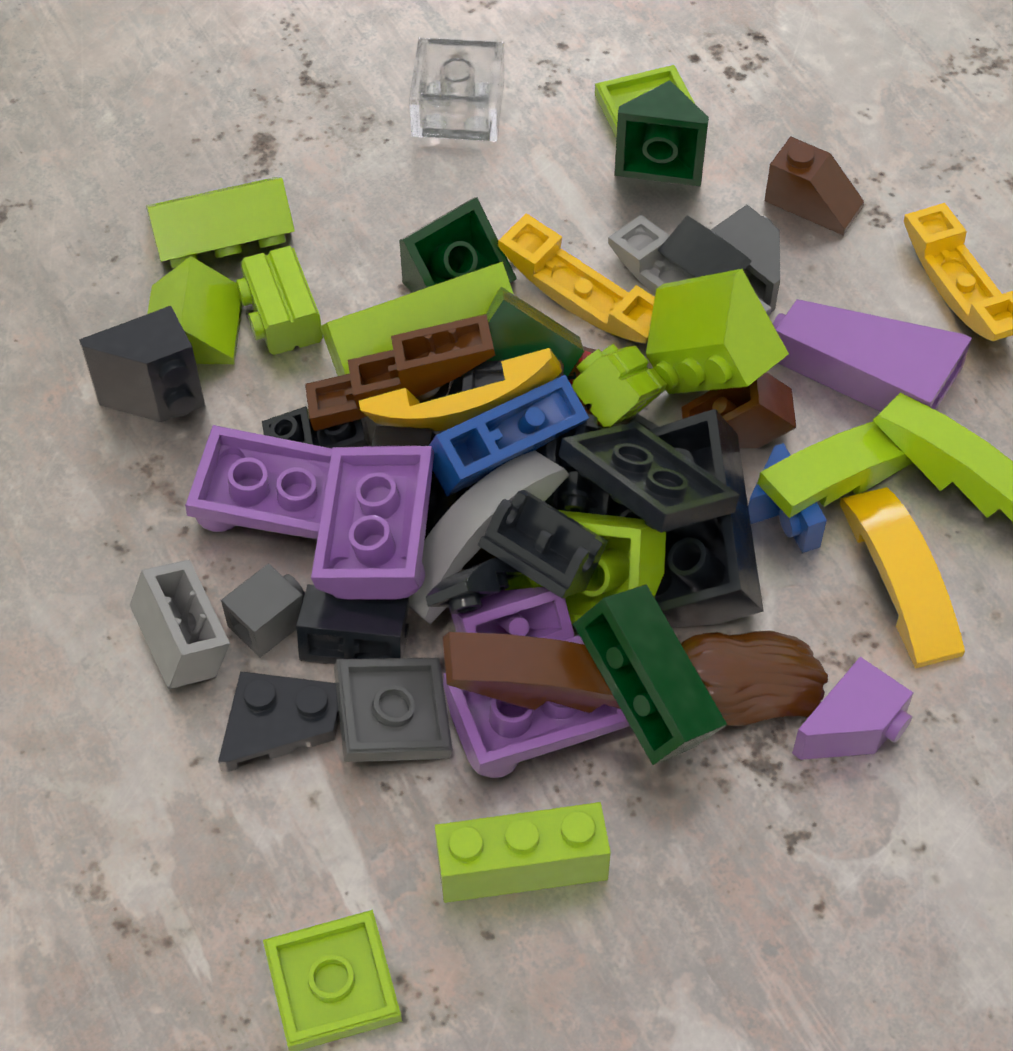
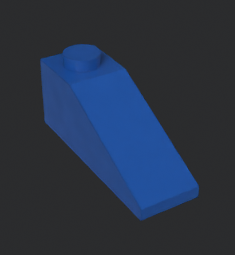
(504, 433)

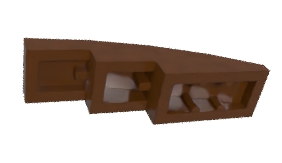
(418, 362)
(525, 670)

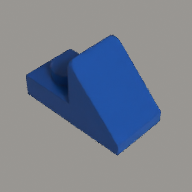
(805, 527)

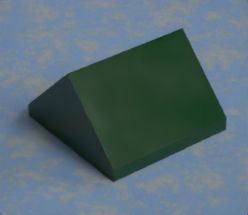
(661, 137)
(451, 248)
(522, 329)

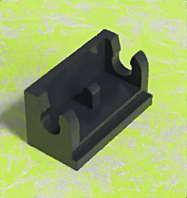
(543, 544)
(350, 628)

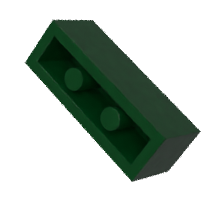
(649, 674)

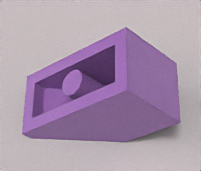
(519, 612)
(855, 715)

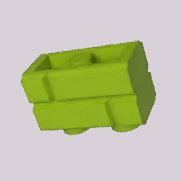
(280, 301)
(617, 383)

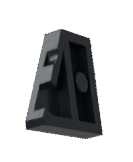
(277, 717)

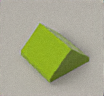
(205, 307)

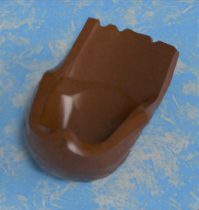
(758, 674)

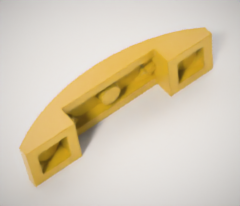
(957, 274)
(574, 285)
(403, 409)
(909, 574)

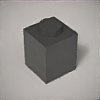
(264, 609)

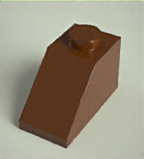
(812, 186)
(754, 412)

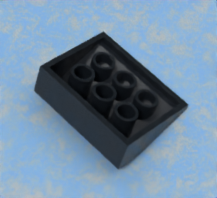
(710, 563)

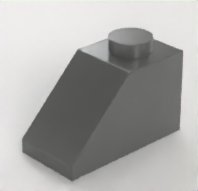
(760, 242)

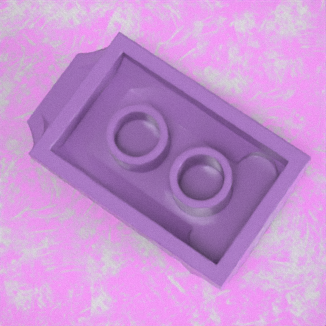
(259, 483)
(374, 522)
(503, 734)

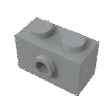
(179, 624)

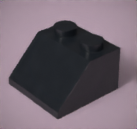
(145, 367)

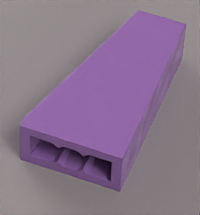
(870, 354)

